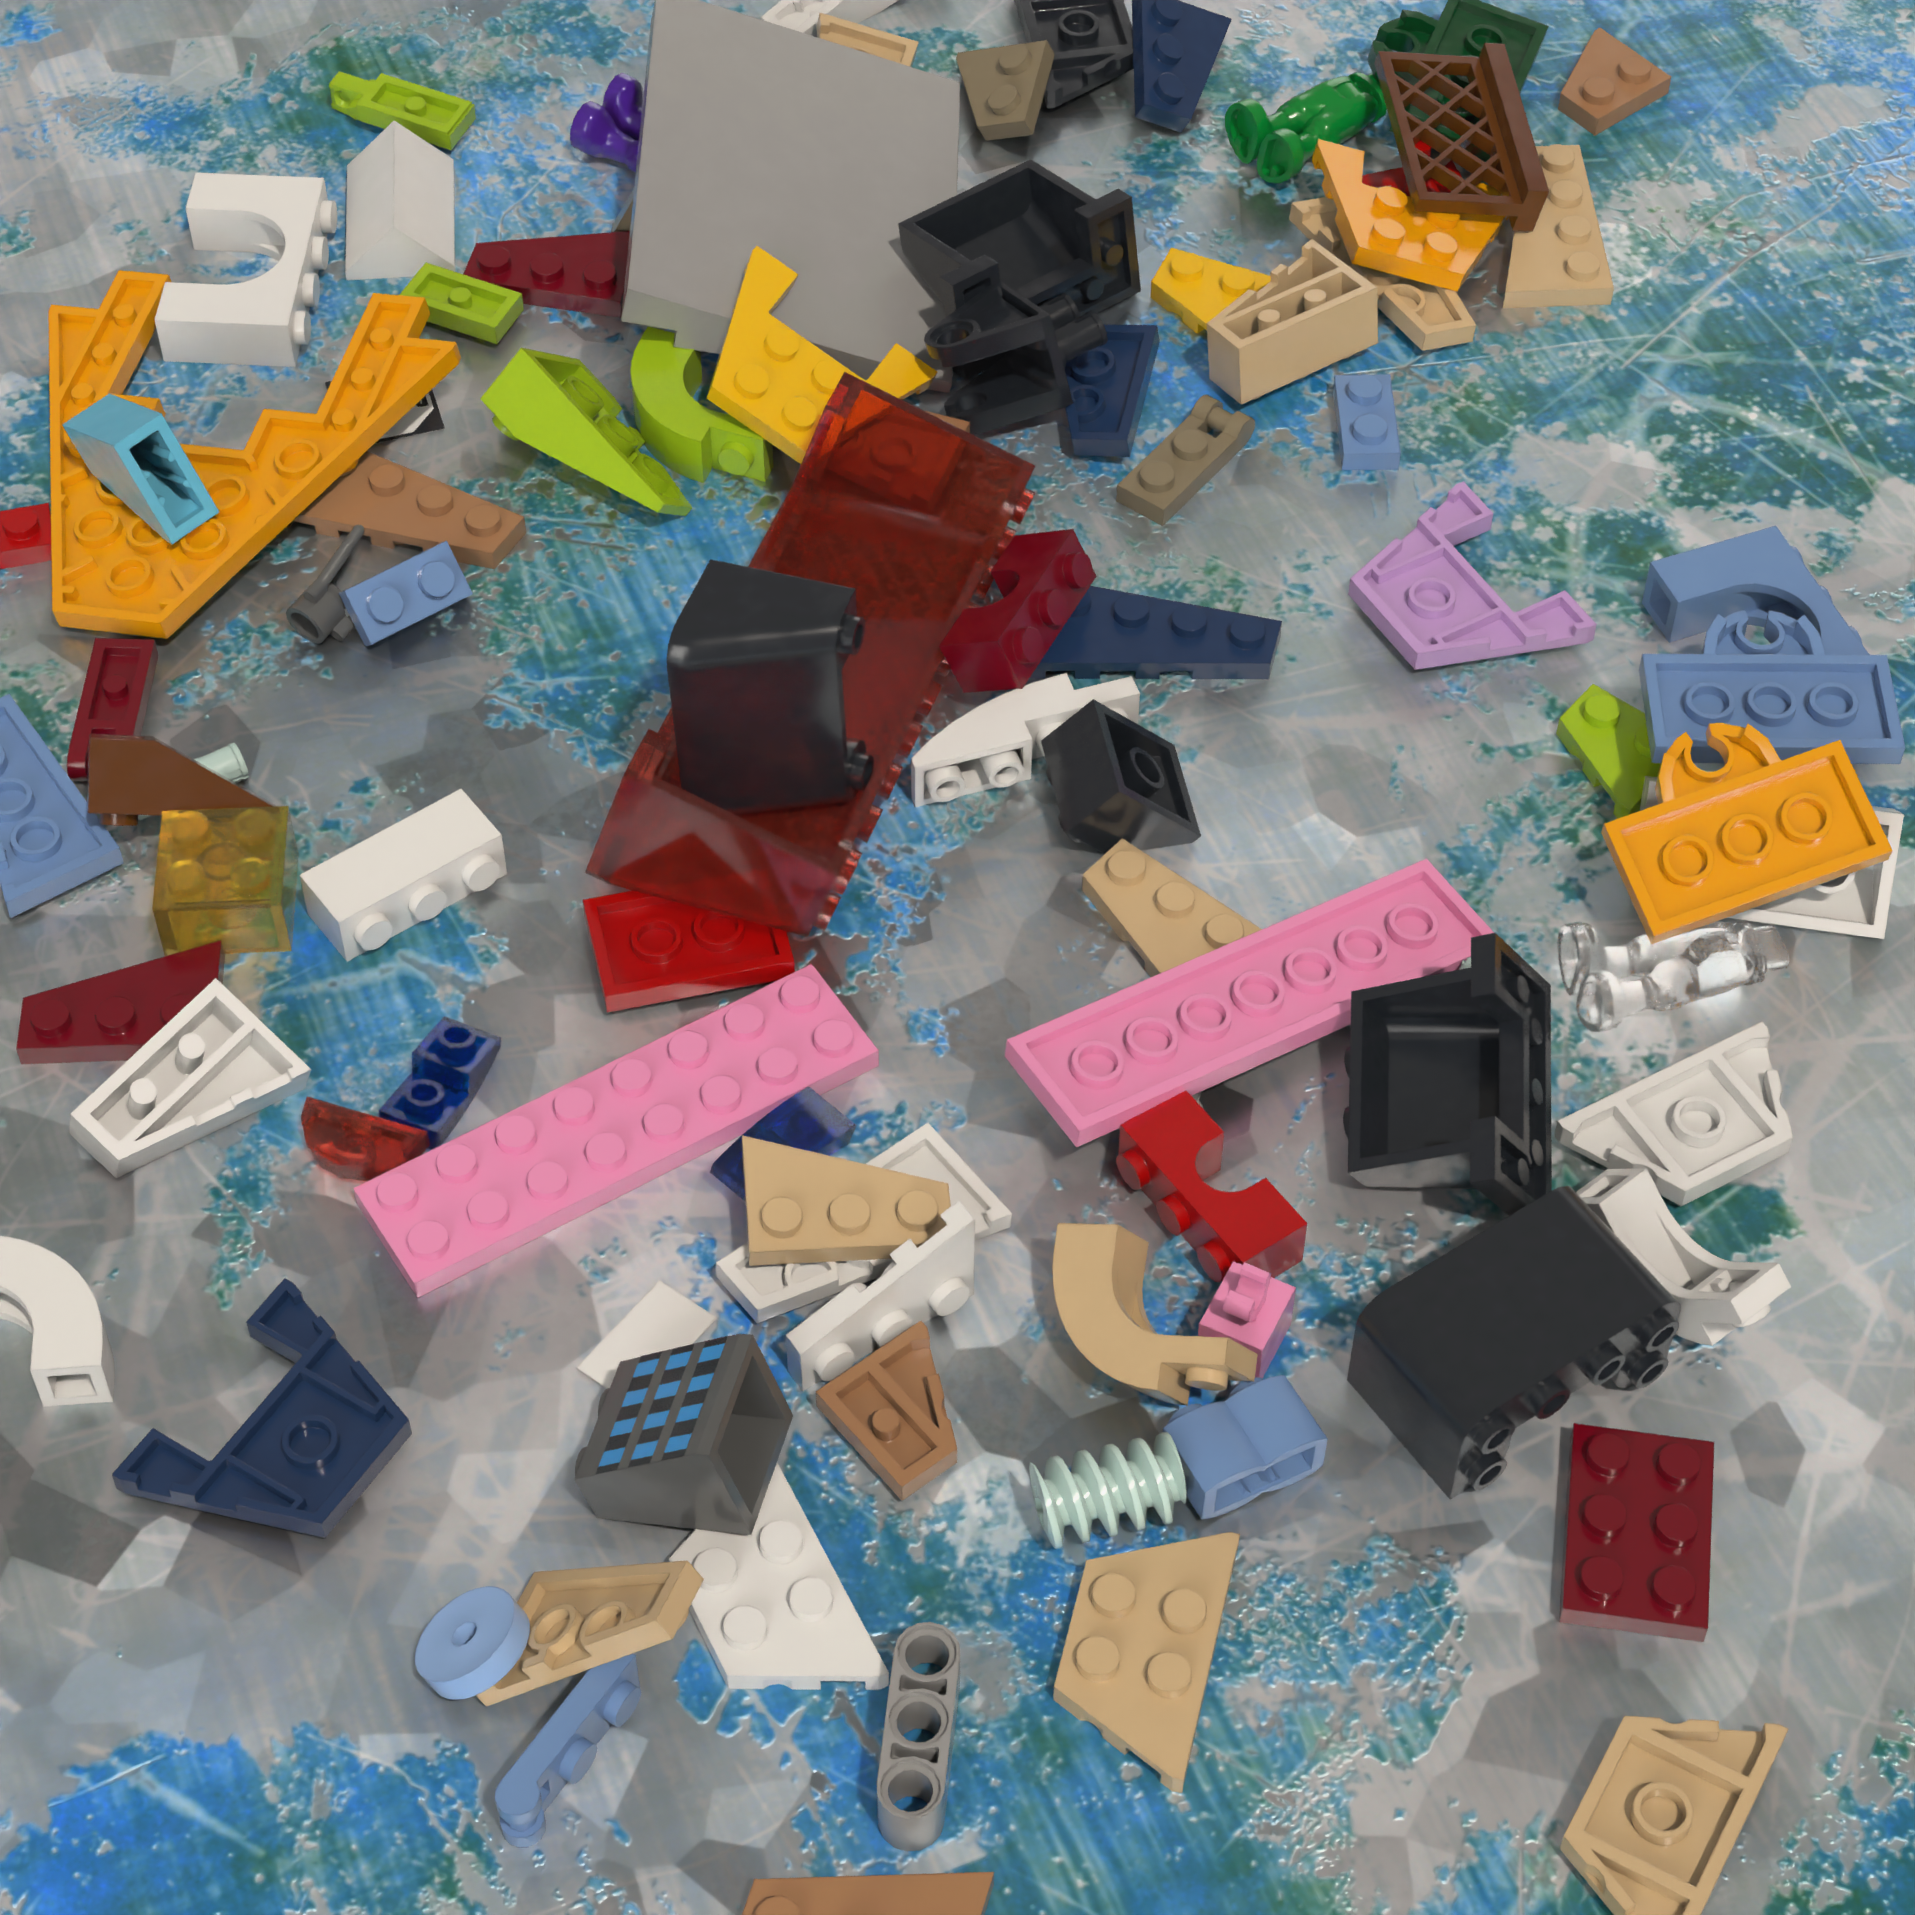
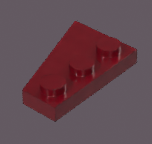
(558, 272)
(114, 1011)

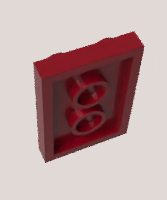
(1637, 1533)

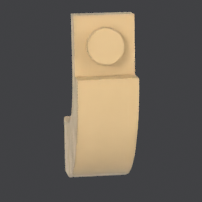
(1102, 1307)

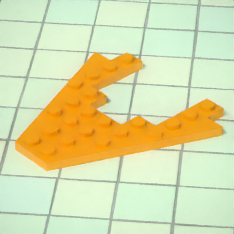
(107, 560)

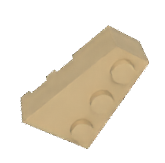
(1292, 325)

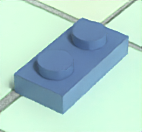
(1366, 422)
(405, 593)

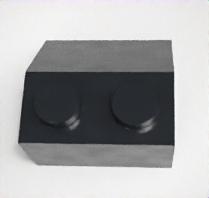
(1117, 782)

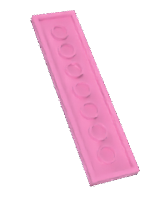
(1241, 1002)
(612, 1129)

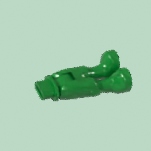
(1288, 137)

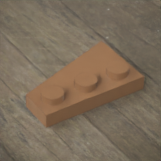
(873, 1895)

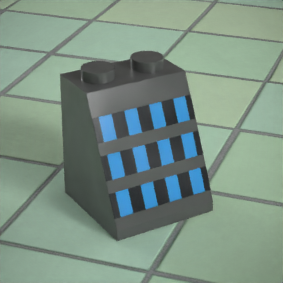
(687, 1438)

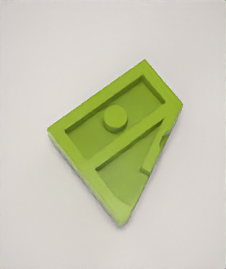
(1611, 745)

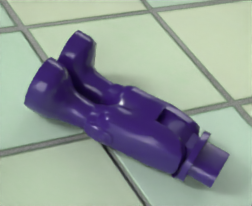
(614, 127)

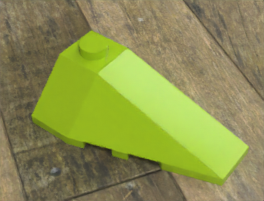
(572, 417)

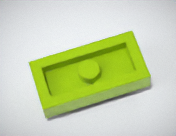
(466, 302)

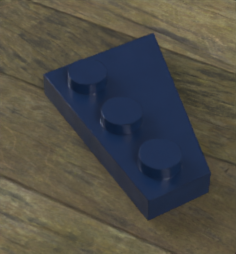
(1172, 58)
(1110, 390)

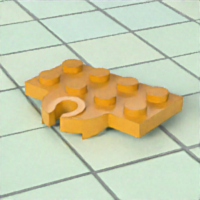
(1741, 831)

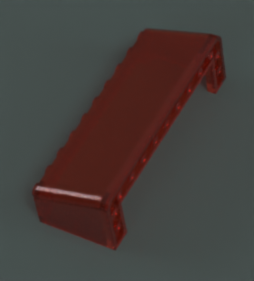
(911, 524)

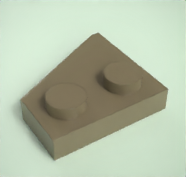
(1006, 86)

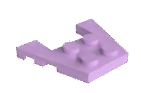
(1440, 606)

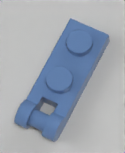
(565, 1748)

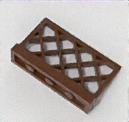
(1500, 133)

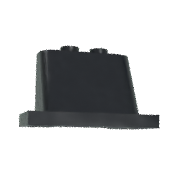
(1032, 237)
(1454, 1080)

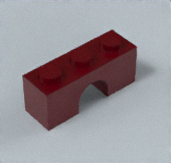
(1040, 588)

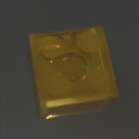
(226, 879)

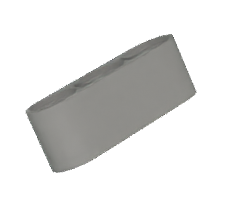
(918, 1767)

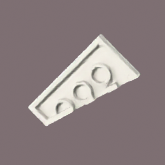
(779, 1288)

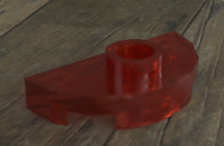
(358, 1143)

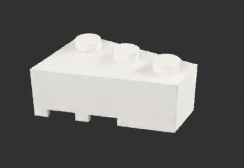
(187, 1082)

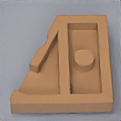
(1610, 84)
(894, 1412)

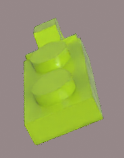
(424, 111)

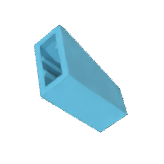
(142, 465)

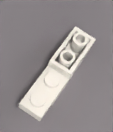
(1001, 737)

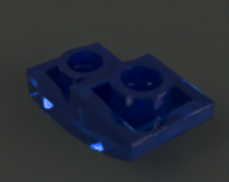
(443, 1079)
(800, 1122)

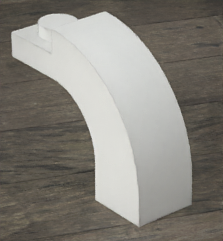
(1712, 1291)
(54, 1303)

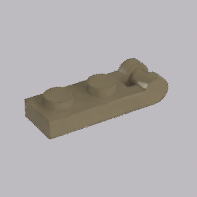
(1185, 460)

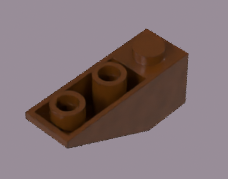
(148, 776)

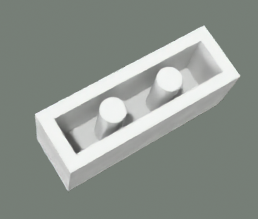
(404, 875)

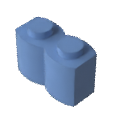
(1246, 1445)

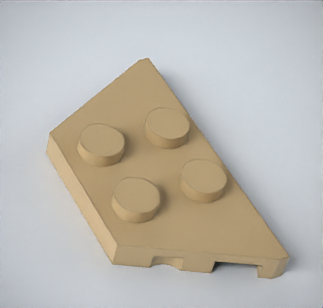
(1147, 1647)
(1667, 1812)

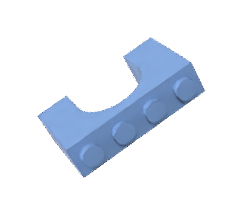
(1740, 574)

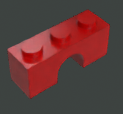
(1168, 1158)

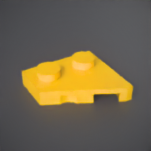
(1200, 286)

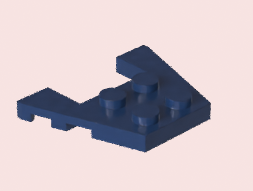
(301, 1450)

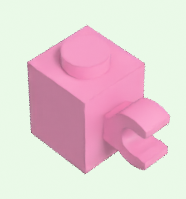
(1250, 1311)

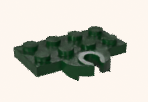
(1460, 32)

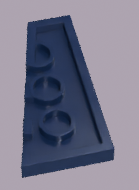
(1158, 636)

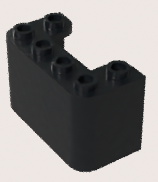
(1508, 1336)

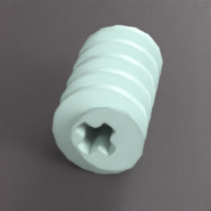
(1108, 1488)

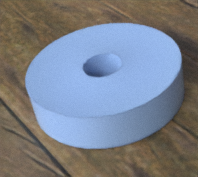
(472, 1643)

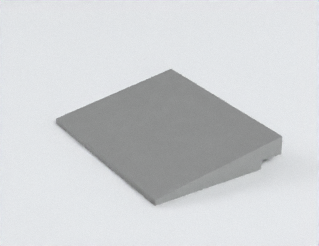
(791, 151)

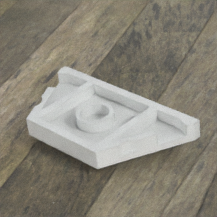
(1692, 1120)
(776, 1603)

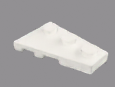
(911, 1289)

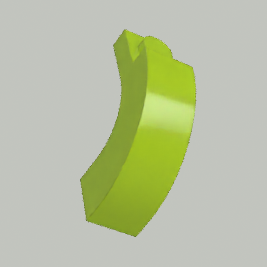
(678, 427)

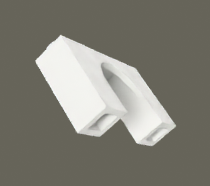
(262, 317)

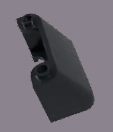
(763, 691)

